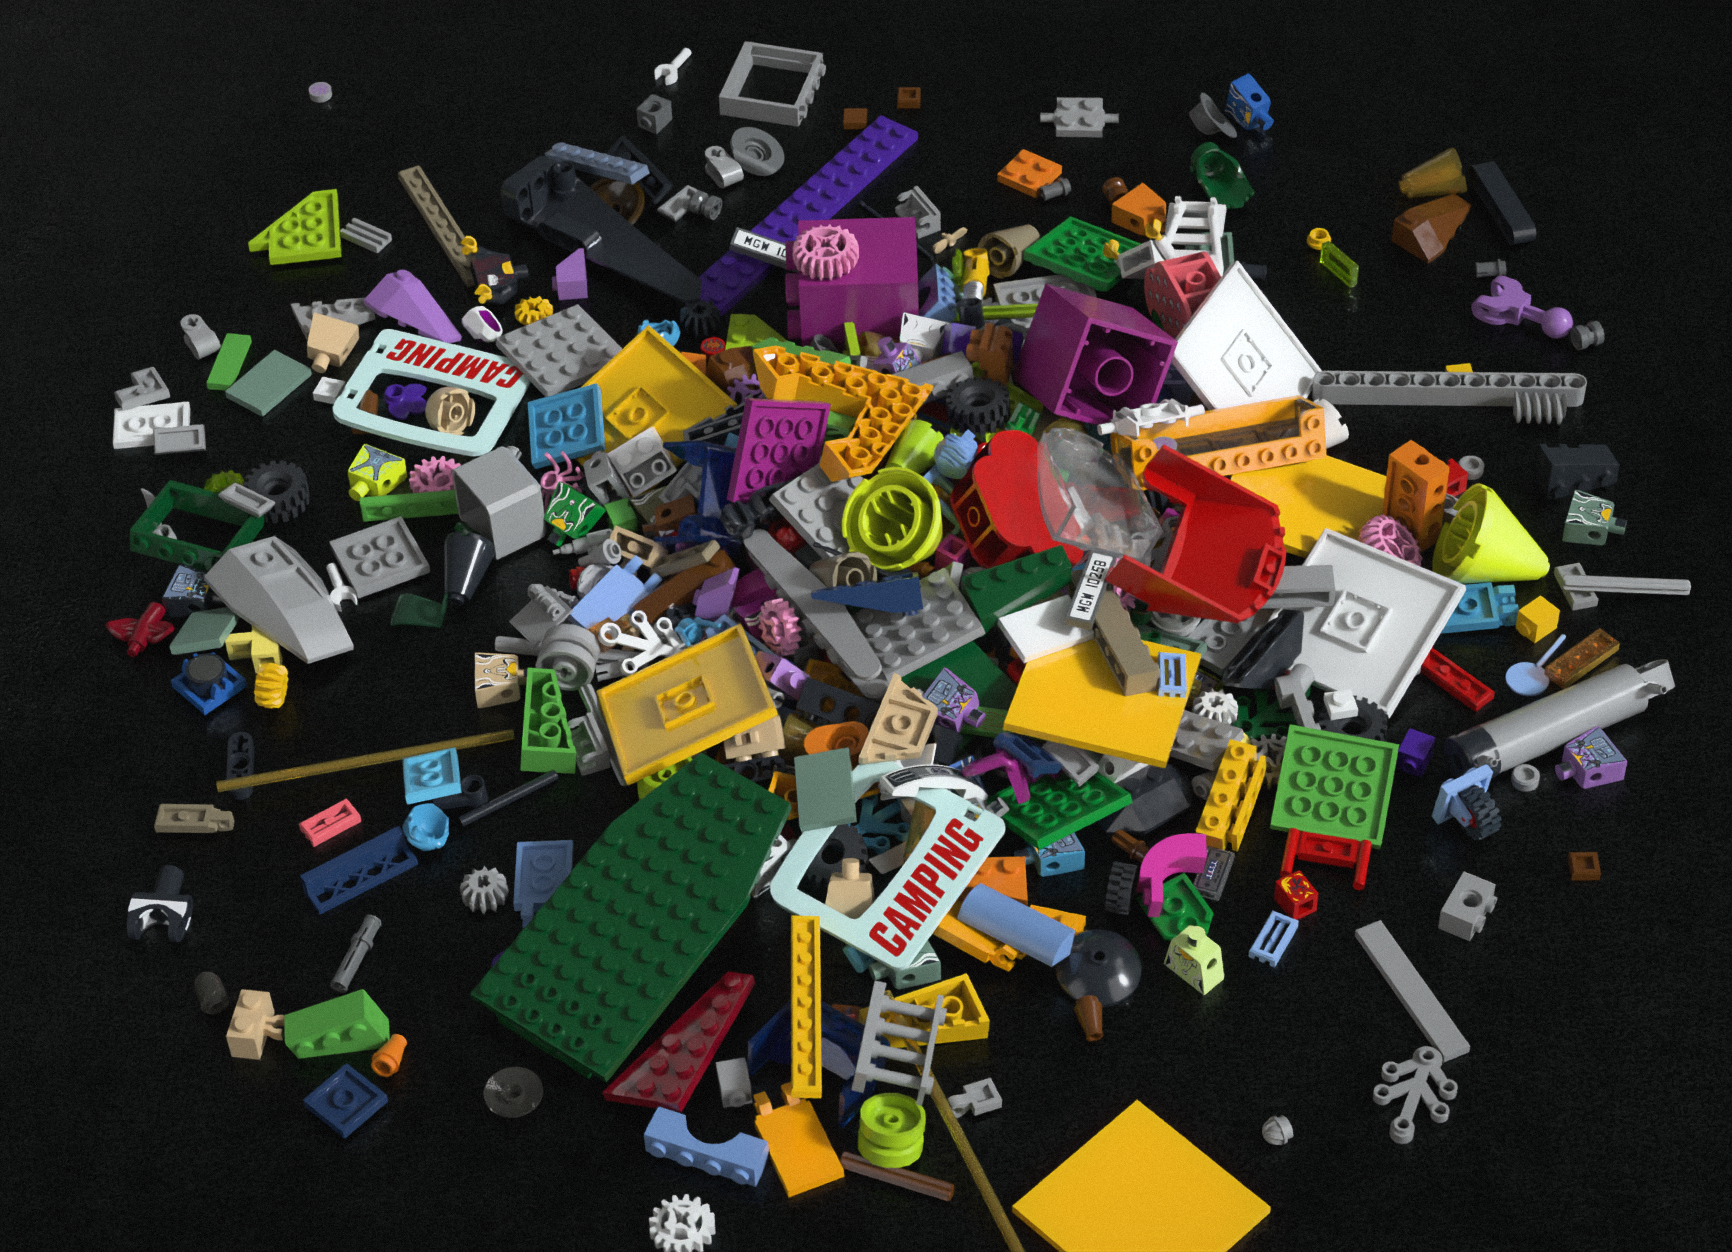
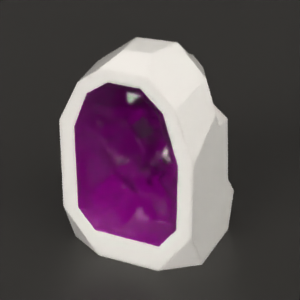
(482, 324)

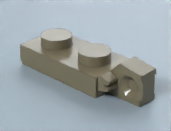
(192, 819)

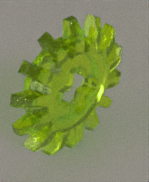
(958, 269)

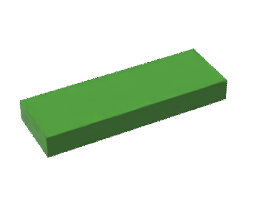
(229, 361)

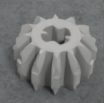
(484, 889)

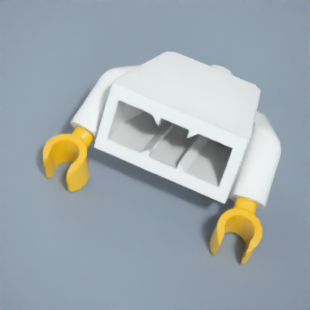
(1138, 259)

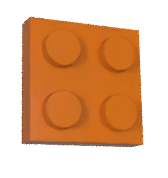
(1029, 172)

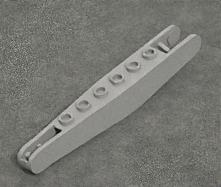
(826, 621)

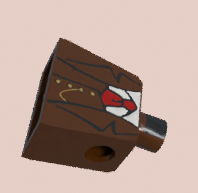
(669, 517)

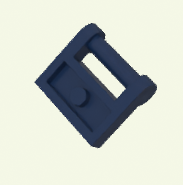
(1027, 753)

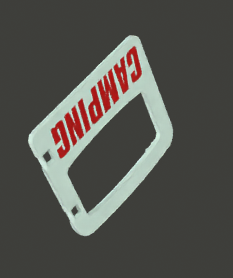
(441, 364)
(919, 893)

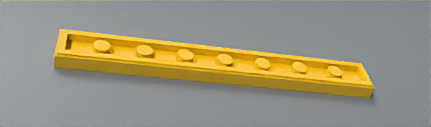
(805, 1007)

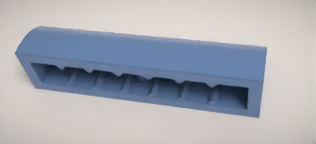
(1016, 925)

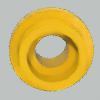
(1317, 237)

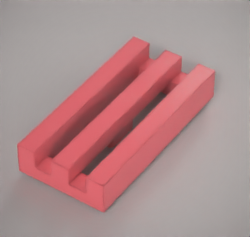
(332, 824)

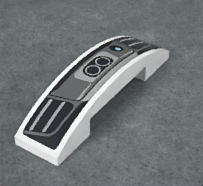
(909, 779)

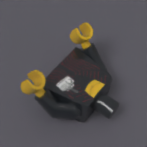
(492, 273)

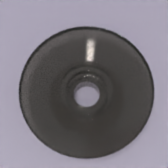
(511, 1083)

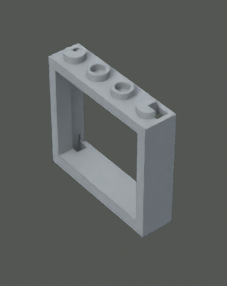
(773, 57)

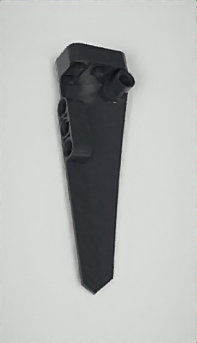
(573, 216)

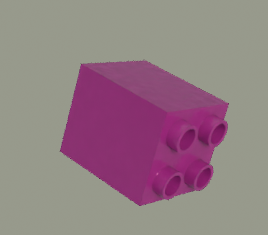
(869, 296)
(1092, 356)

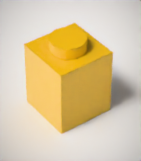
(1537, 619)

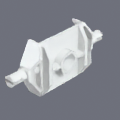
(1129, 421)

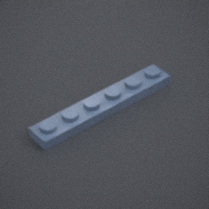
(598, 163)

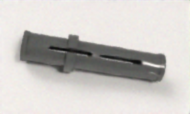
(360, 944)

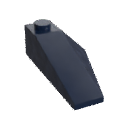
(892, 594)

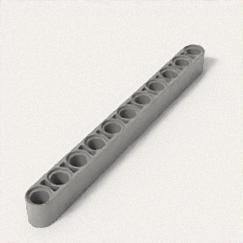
(1443, 387)

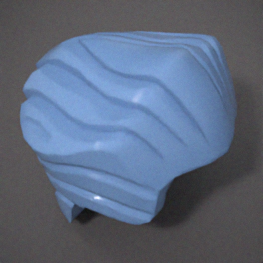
(955, 456)

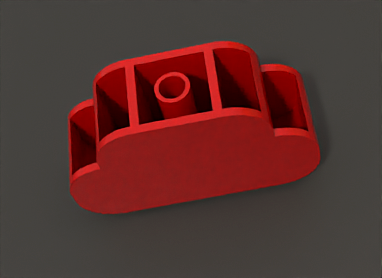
(1001, 503)

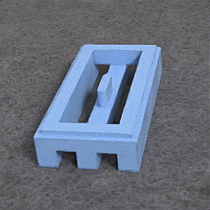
(1171, 688)
(1266, 955)

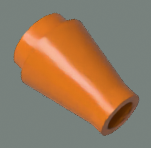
(388, 1057)

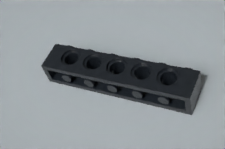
(817, 693)

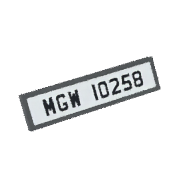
(759, 247)
(1090, 591)

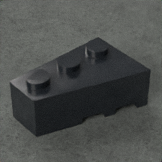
(717, 429)
(1570, 469)

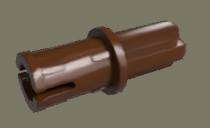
(1129, 844)

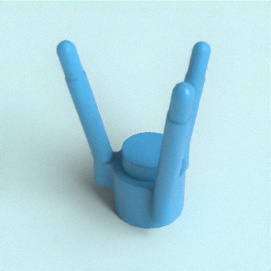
(691, 630)

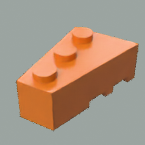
(1003, 875)

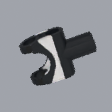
(161, 906)

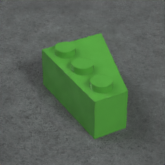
(337, 1027)

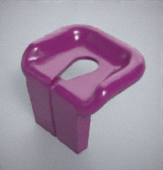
(1014, 769)

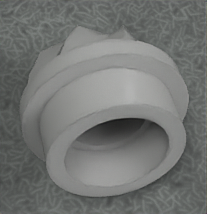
(1277, 1130)

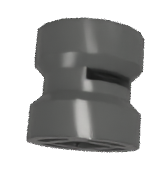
(706, 205)
(1587, 335)

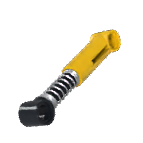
(974, 287)

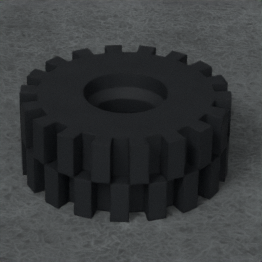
(978, 406)
(280, 479)
(1368, 721)
(852, 846)

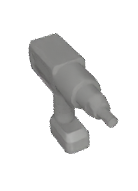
(585, 544)

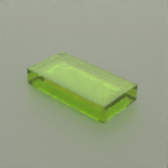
(1339, 264)

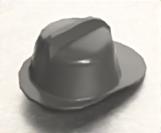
(1209, 119)

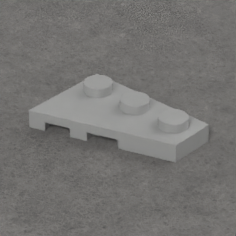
(347, 310)

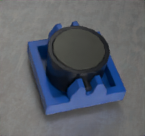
(207, 681)

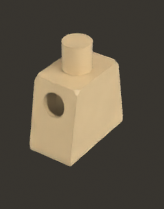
(330, 341)
(850, 891)

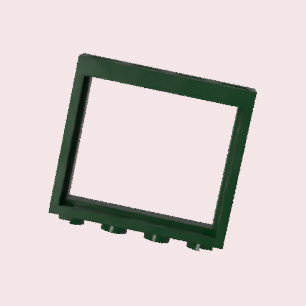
(194, 501)

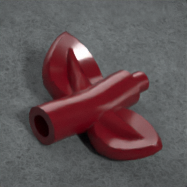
(141, 631)

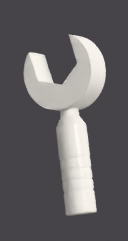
(670, 70)
(340, 591)

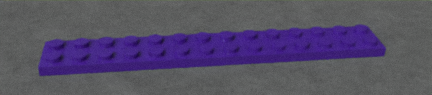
(816, 199)

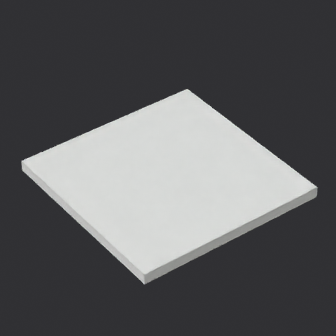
(1241, 348)
(1379, 623)

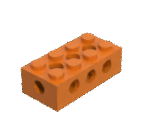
(1416, 492)

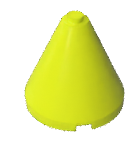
(893, 519)
(1486, 543)

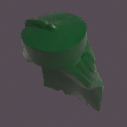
(1220, 176)

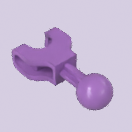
(1514, 305)

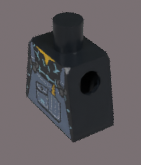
(189, 593)

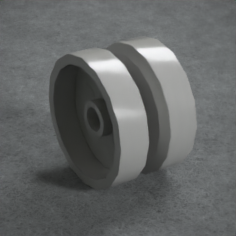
(571, 653)

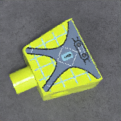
(375, 473)

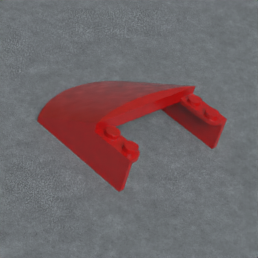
(1222, 550)

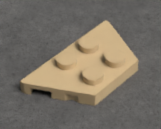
(899, 726)

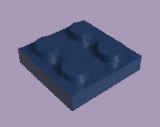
(345, 1100)

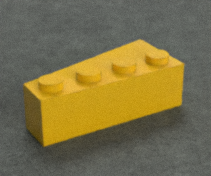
(964, 1014)

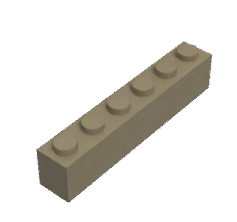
(1121, 644)

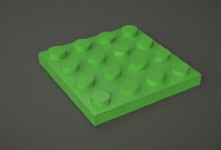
(1334, 785)

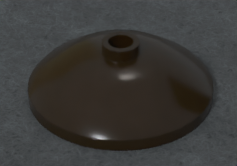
(622, 197)

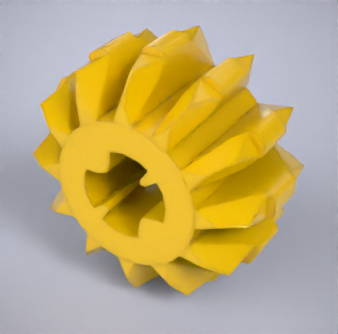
(271, 685)

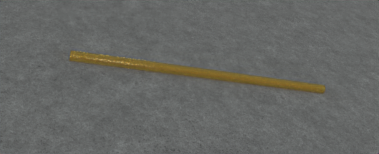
(364, 760)
(963, 1145)

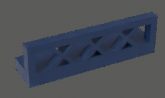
(354, 866)

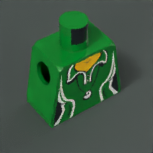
(571, 514)

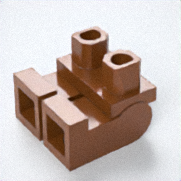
(994, 352)

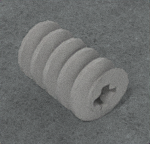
(1539, 407)

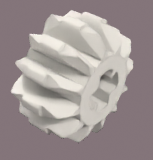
(1216, 706)

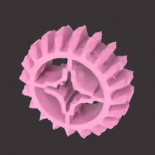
(825, 252)
(1390, 537)

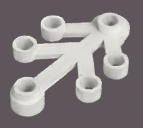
(652, 645)

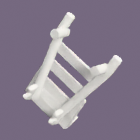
(1198, 216)

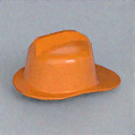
(836, 737)

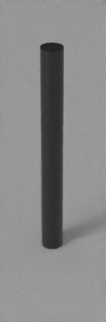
(507, 798)

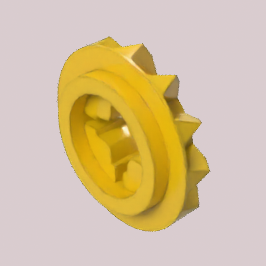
(527, 317)

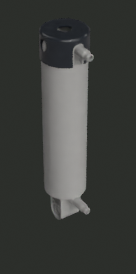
(1557, 718)

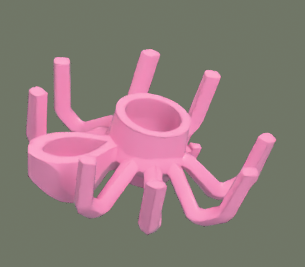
(550, 479)

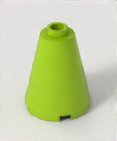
(915, 447)

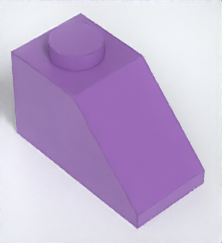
(571, 277)
(716, 595)

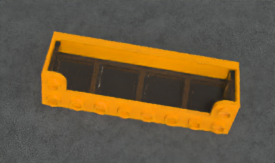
(1236, 437)

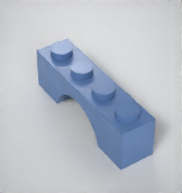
(939, 293)
(736, 1159)

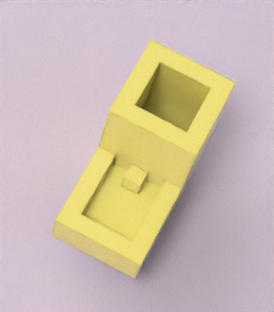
(255, 646)

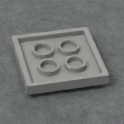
(379, 557)

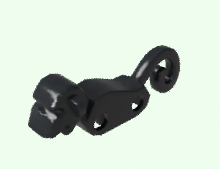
(741, 518)

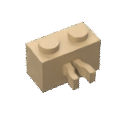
(634, 544)
(762, 738)
(252, 1024)

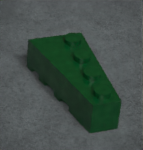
(1016, 585)

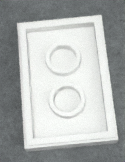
(136, 425)
(1042, 629)

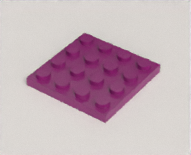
(776, 443)

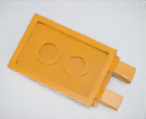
(975, 941)
(796, 1143)

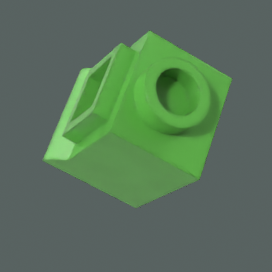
(621, 515)

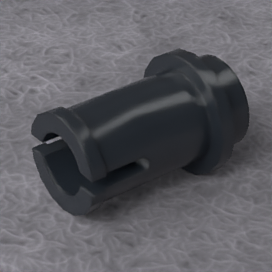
(1255, 271)

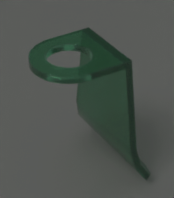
(418, 611)

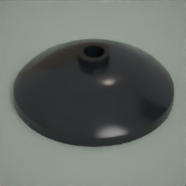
(1109, 979)

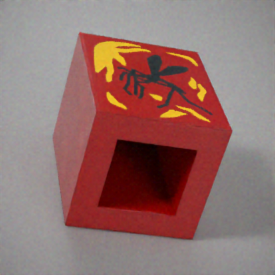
(1296, 895)

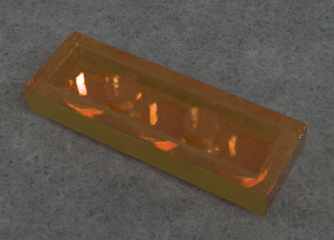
(1581, 658)

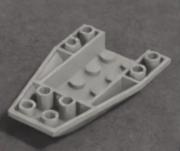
(281, 598)

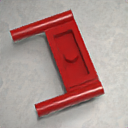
(1327, 850)

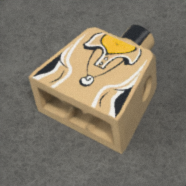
(497, 679)

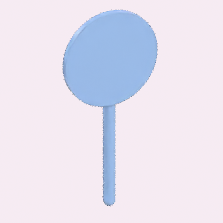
(1529, 678)

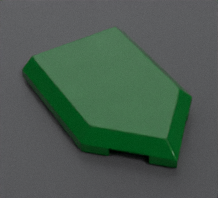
(1180, 908)

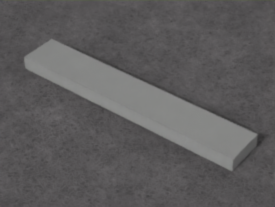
(1412, 991)

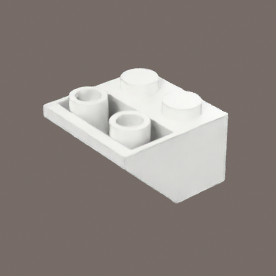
(643, 461)

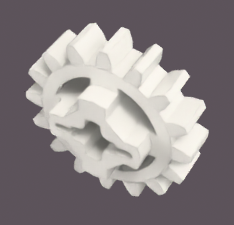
(682, 1225)

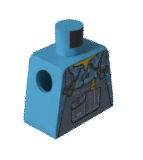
(1056, 858)

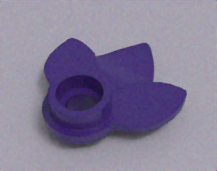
(405, 400)

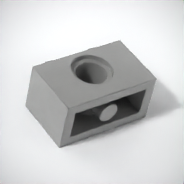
(1467, 906)

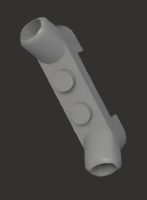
(1291, 693)

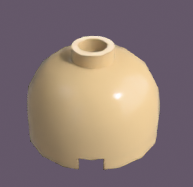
(450, 410)

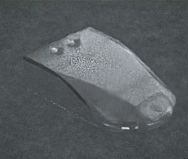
(1093, 497)

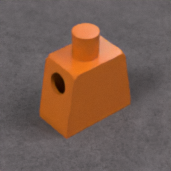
(1138, 208)

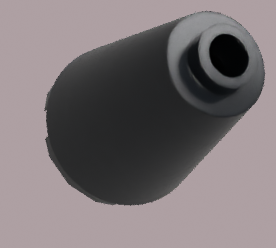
(465, 565)

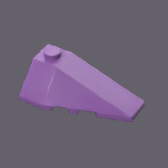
(411, 303)

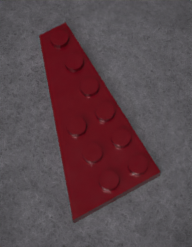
(679, 1057)

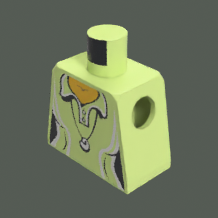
(1196, 959)

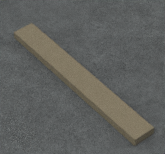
(438, 219)

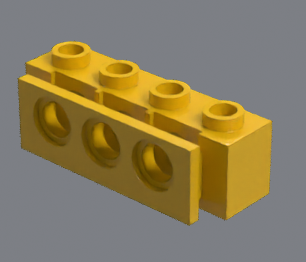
(1226, 792)

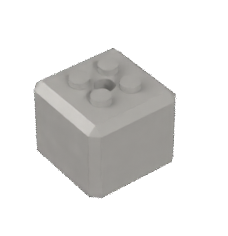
(500, 501)

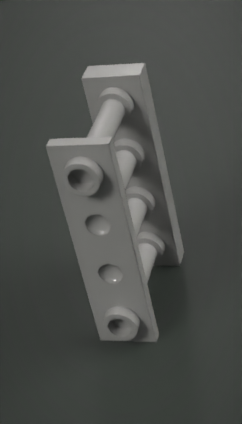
(871, 1048)

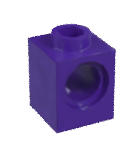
(1415, 753)

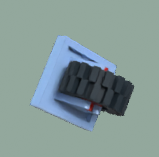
(1469, 803)

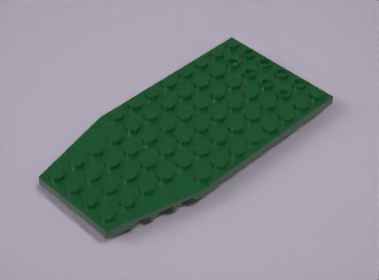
(636, 917)

